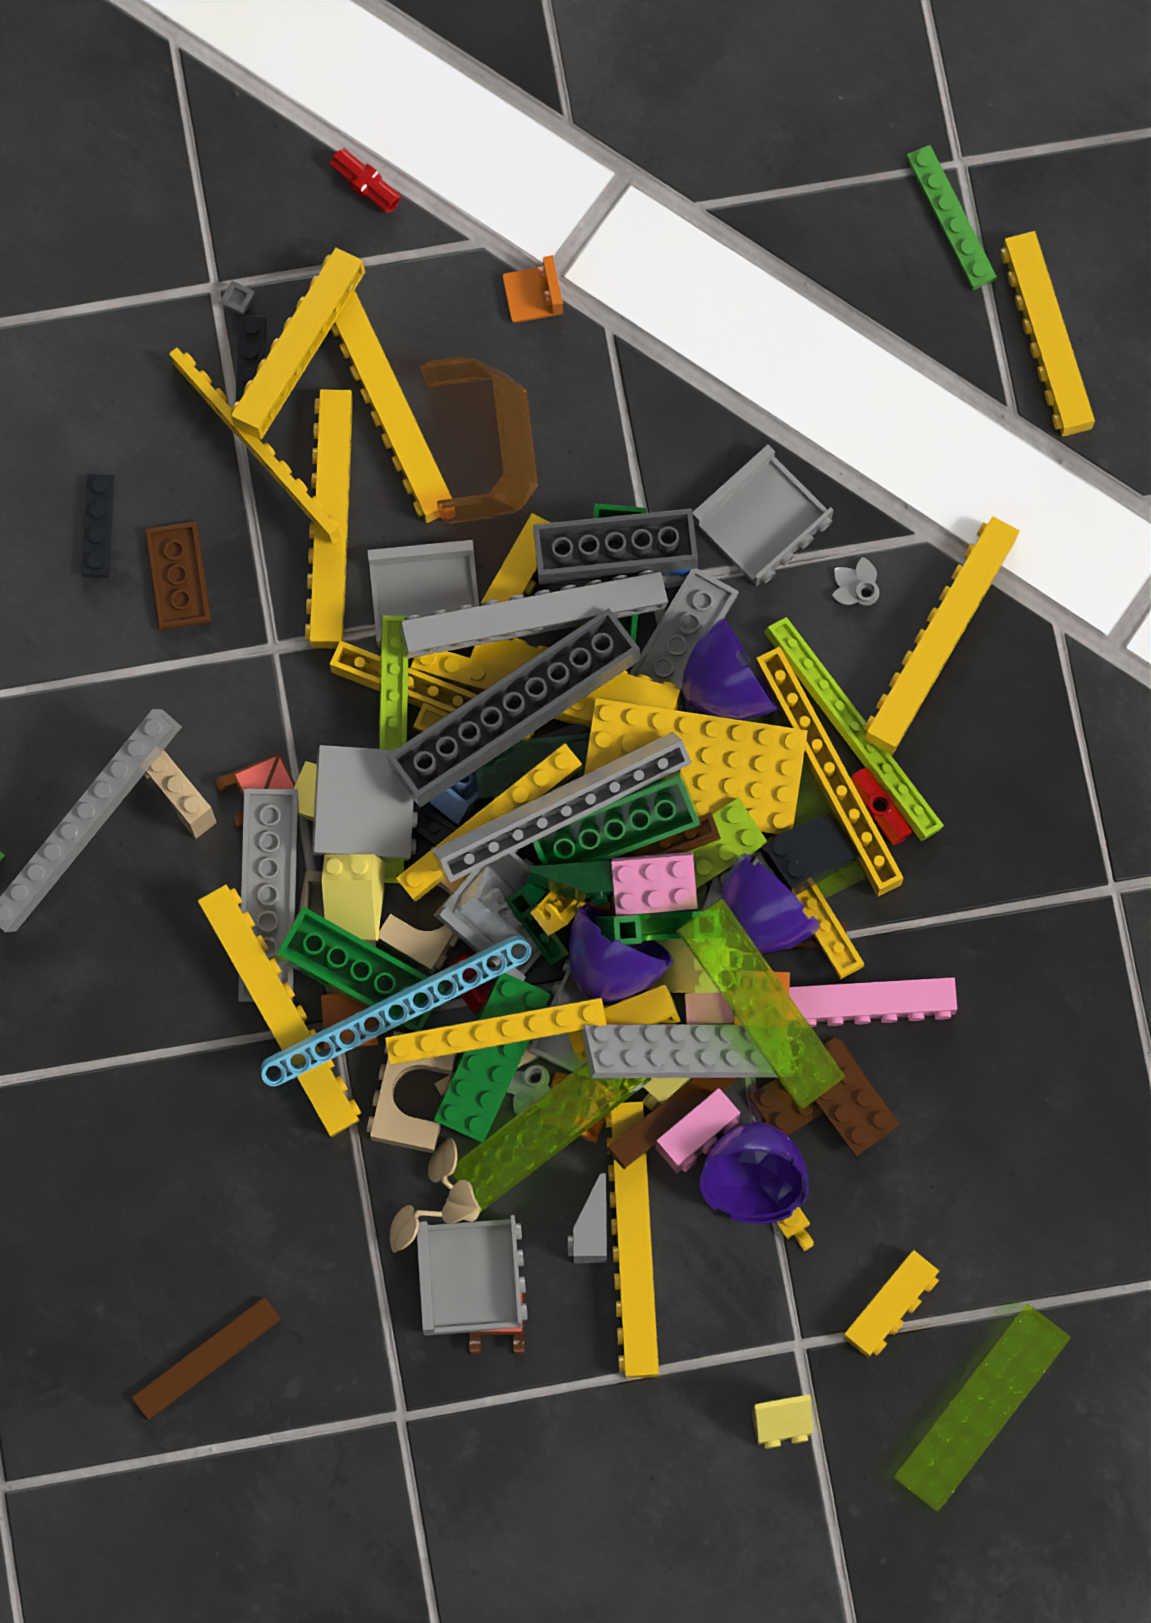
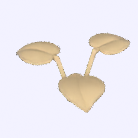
(459, 1205)

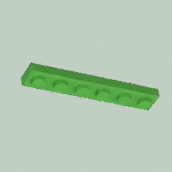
(951, 217)

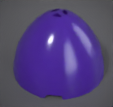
(720, 680)
(766, 907)
(608, 967)
(755, 1175)

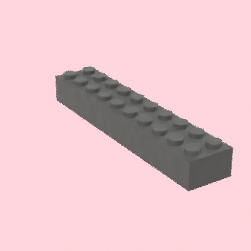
(514, 707)

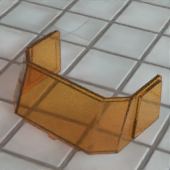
(514, 435)

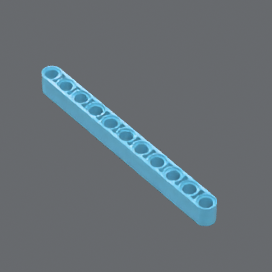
(387, 1022)

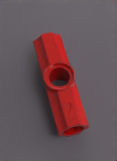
(365, 180)
(889, 820)

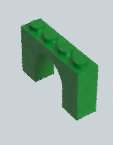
(645, 926)

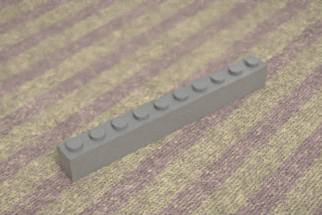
(531, 614)
(561, 807)
(86, 818)

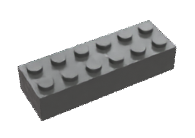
(615, 546)

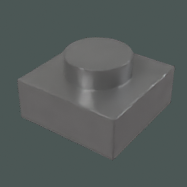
(237, 298)

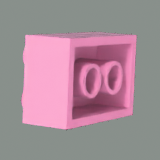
(654, 883)
(698, 1131)

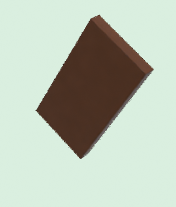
(178, 576)

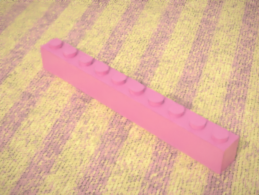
(845, 1003)

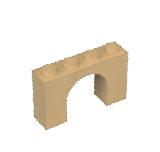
(186, 800)
(420, 947)
(390, 1123)

